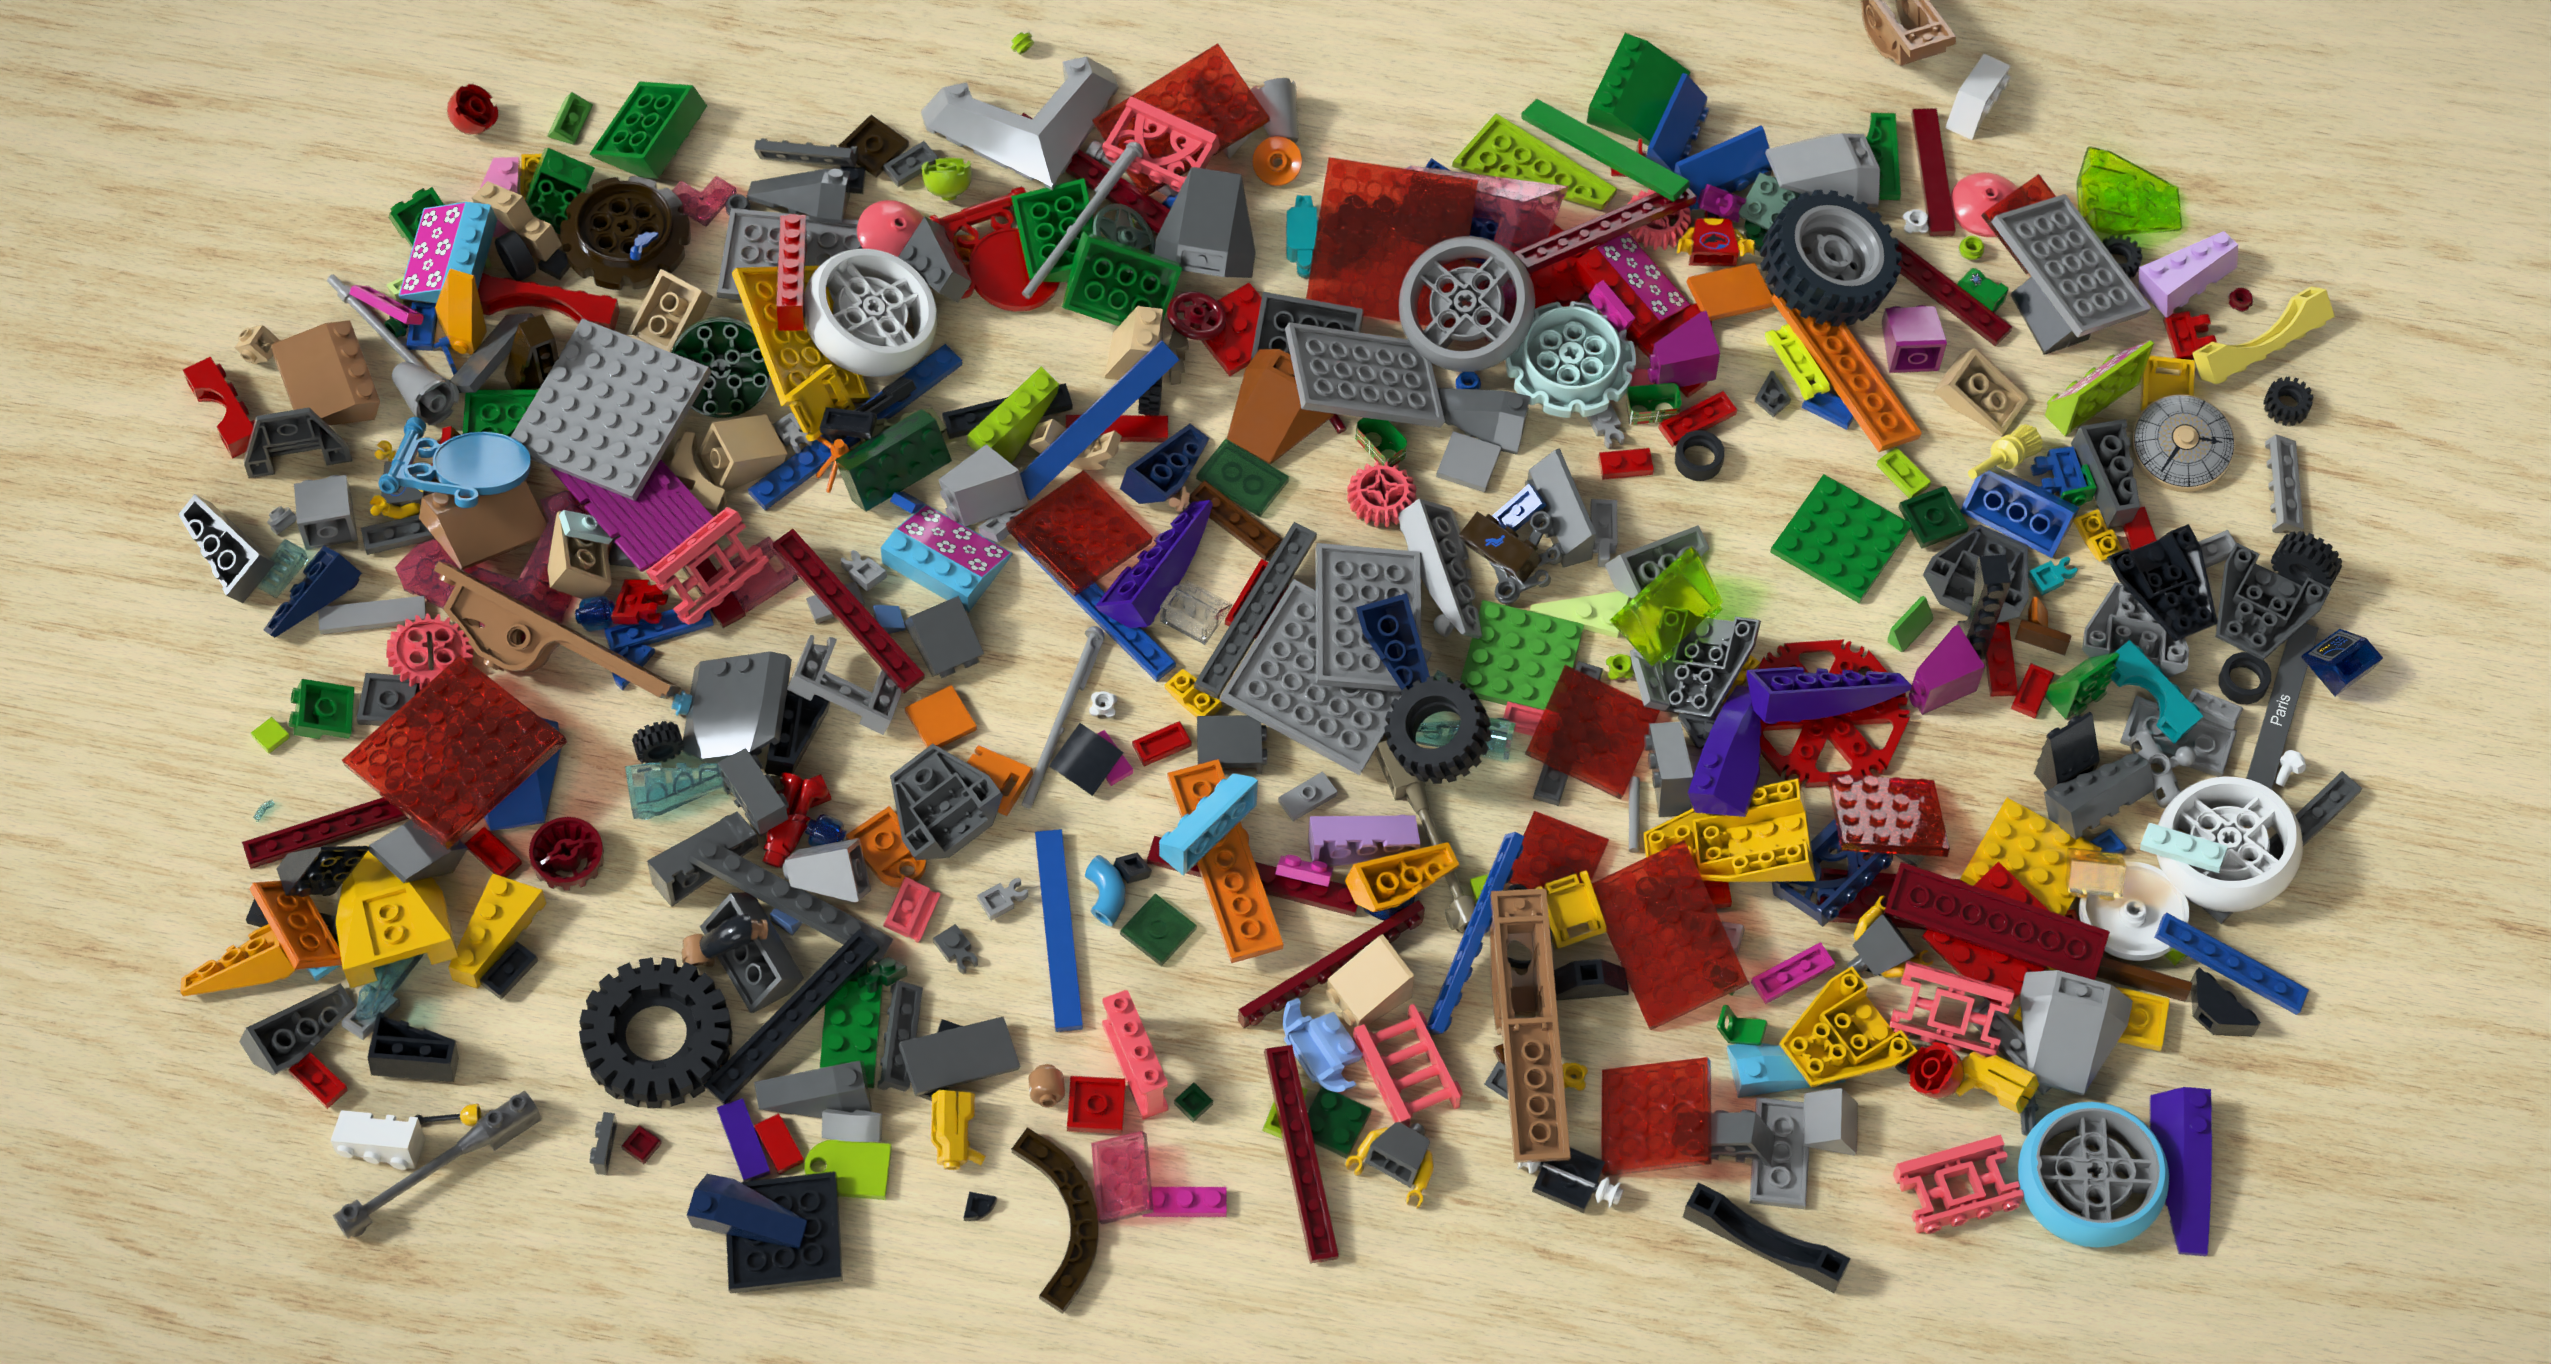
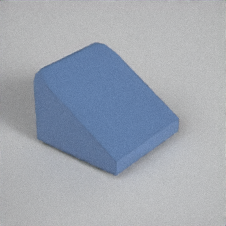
(889, 618)
(785, 921)

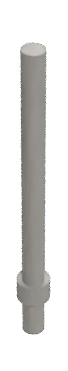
(372, 320)

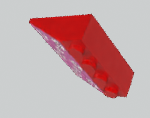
(1634, 281)

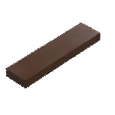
(1237, 521)
(2144, 979)

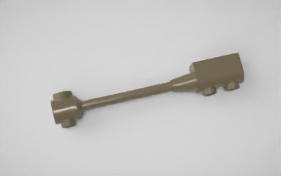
(1409, 786)

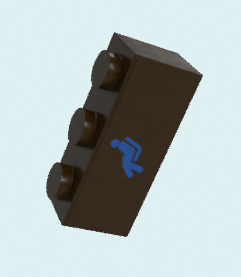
(1500, 546)

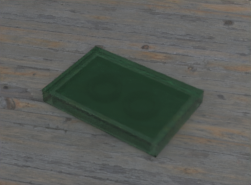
(1243, 477)

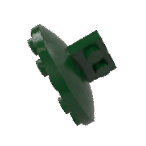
(735, 361)

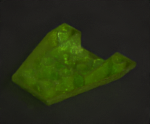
(2125, 198)

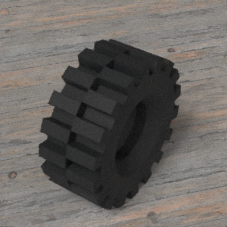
(2304, 557)

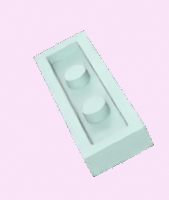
(2183, 847)

